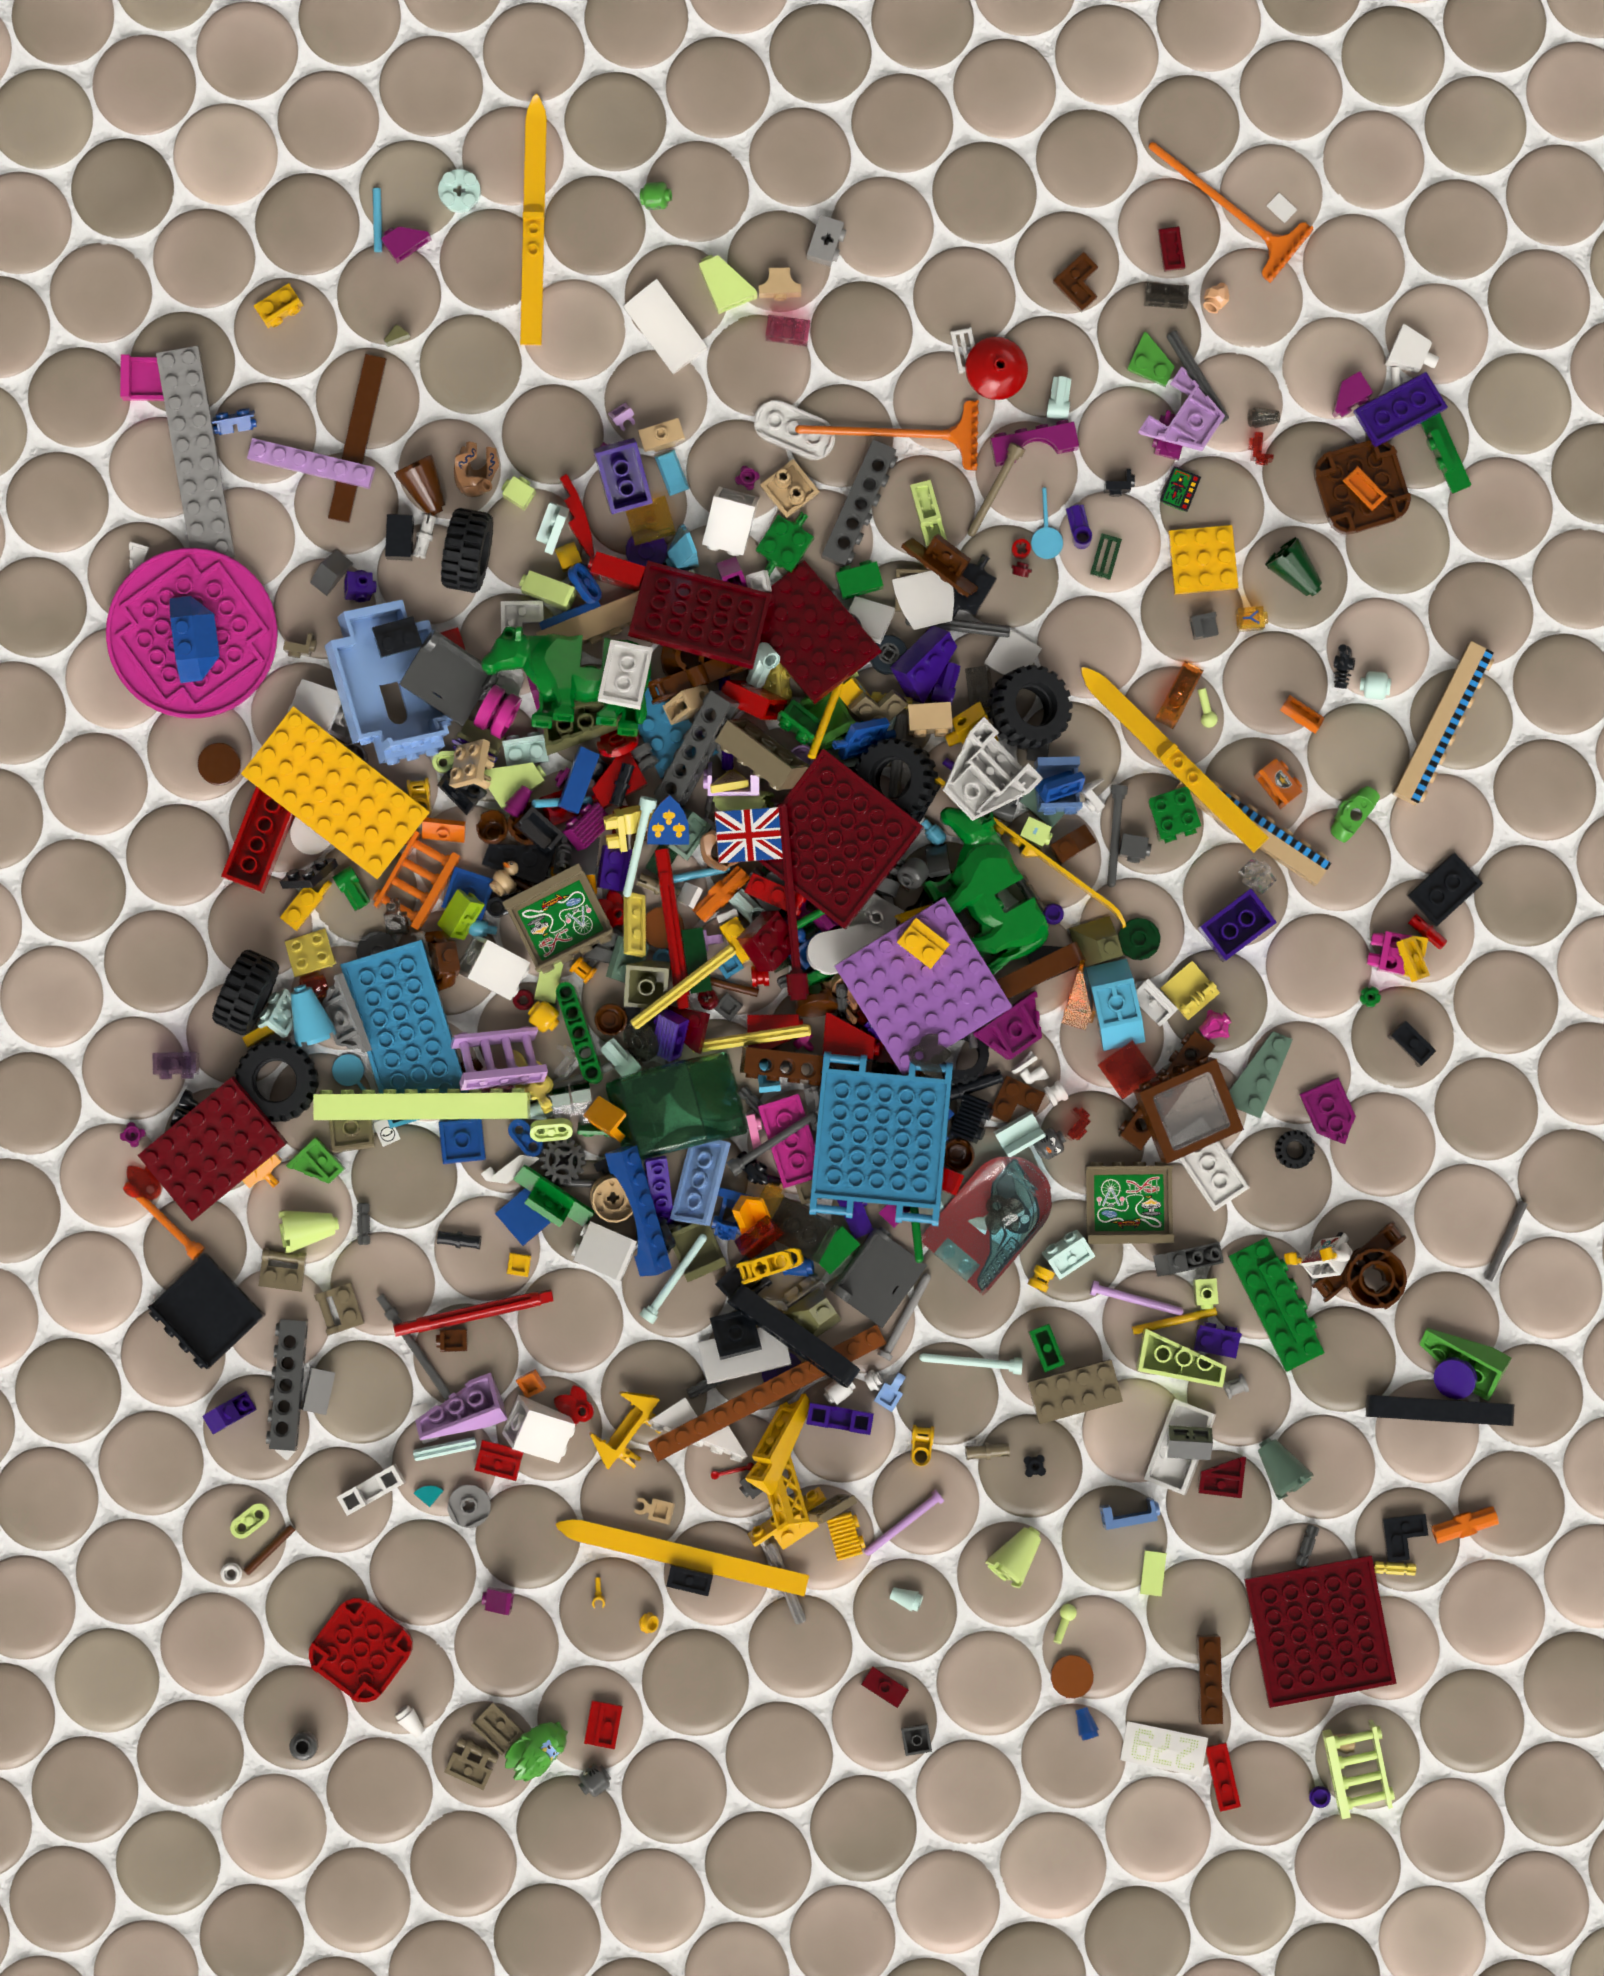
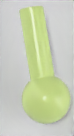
(1208, 718)
(1067, 1613)

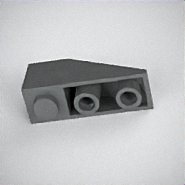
(1188, 1259)

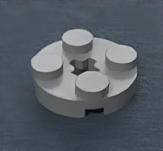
(465, 1517)

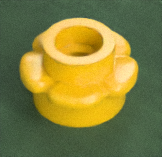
(648, 1623)

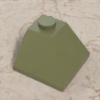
(1097, 941)
(646, 982)
(814, 1313)

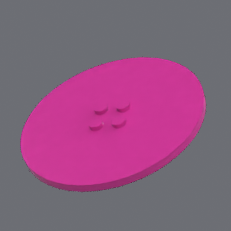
(142, 638)

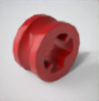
(1027, 548)

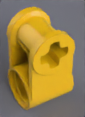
(420, 792)
(922, 1443)

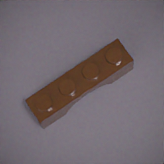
(1210, 1679)

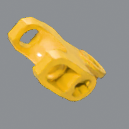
(758, 1268)

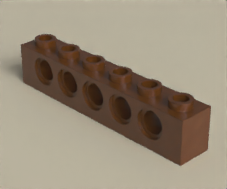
(1193, 1041)
(751, 1057)

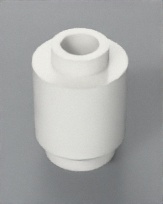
(836, 1393)

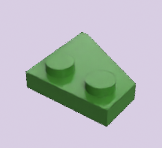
(1151, 362)
(317, 1162)

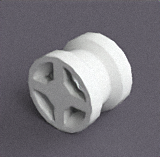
(1056, 1093)

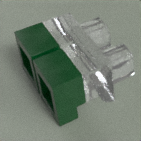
(562, 1104)

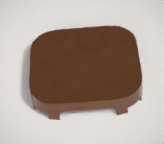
(1342, 506)

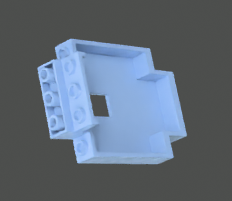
(358, 679)

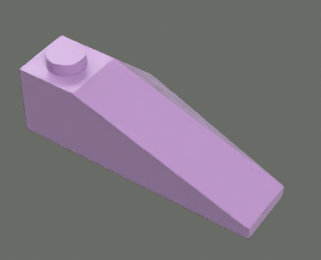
(467, 1410)

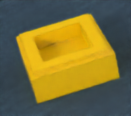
(519, 1264)

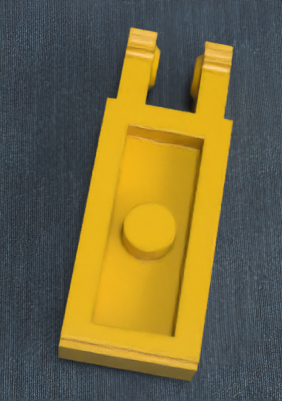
(303, 906)

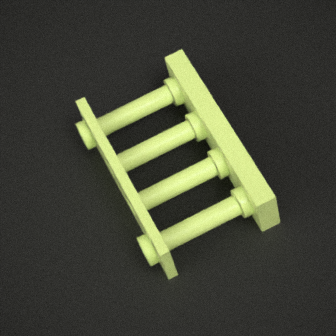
(1337, 1763)

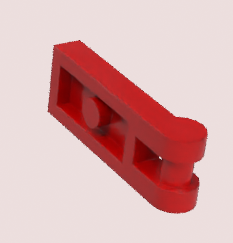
(772, 892)

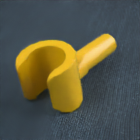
(598, 1594)

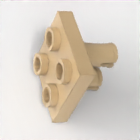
(789, 488)
(470, 764)

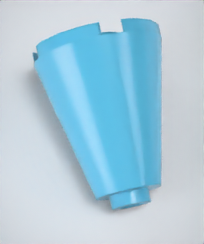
(309, 1018)

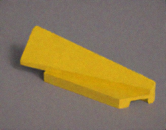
(777, 1444)

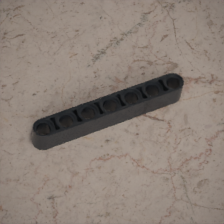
(793, 1335)
(1440, 1410)

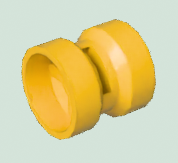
(1042, 1273)

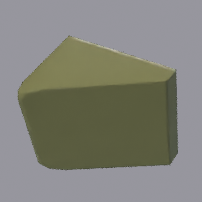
(396, 336)

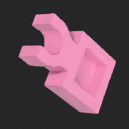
(754, 1125)

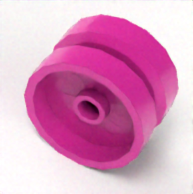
(497, 711)

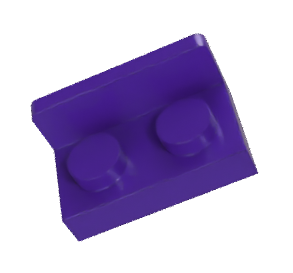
(613, 869)
(1217, 1341)

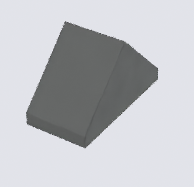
(330, 572)

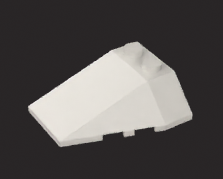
(987, 774)

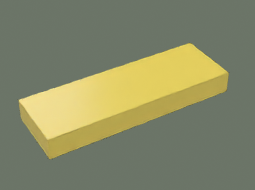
(635, 925)

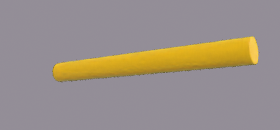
(824, 722)
(1174, 1320)

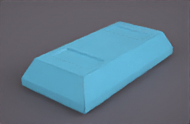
(671, 472)

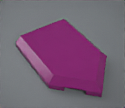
(1329, 1110)

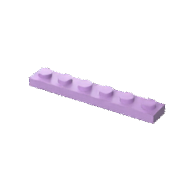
(311, 463)

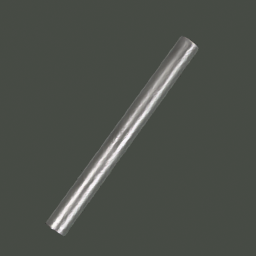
(1506, 1241)

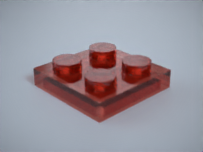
(1127, 1069)

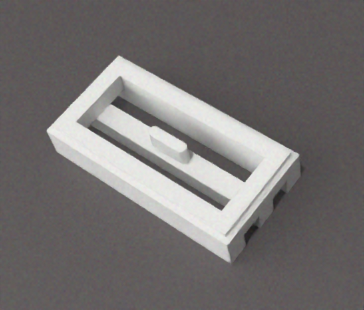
(961, 332)

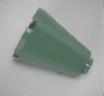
(1283, 1468)

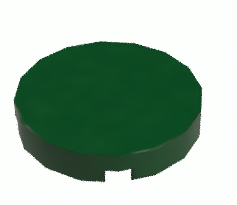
(1139, 939)

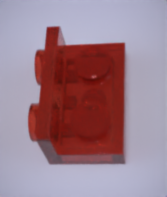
(758, 1237)

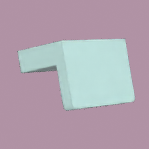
(1019, 1134)

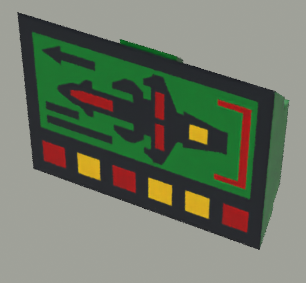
(1180, 489)

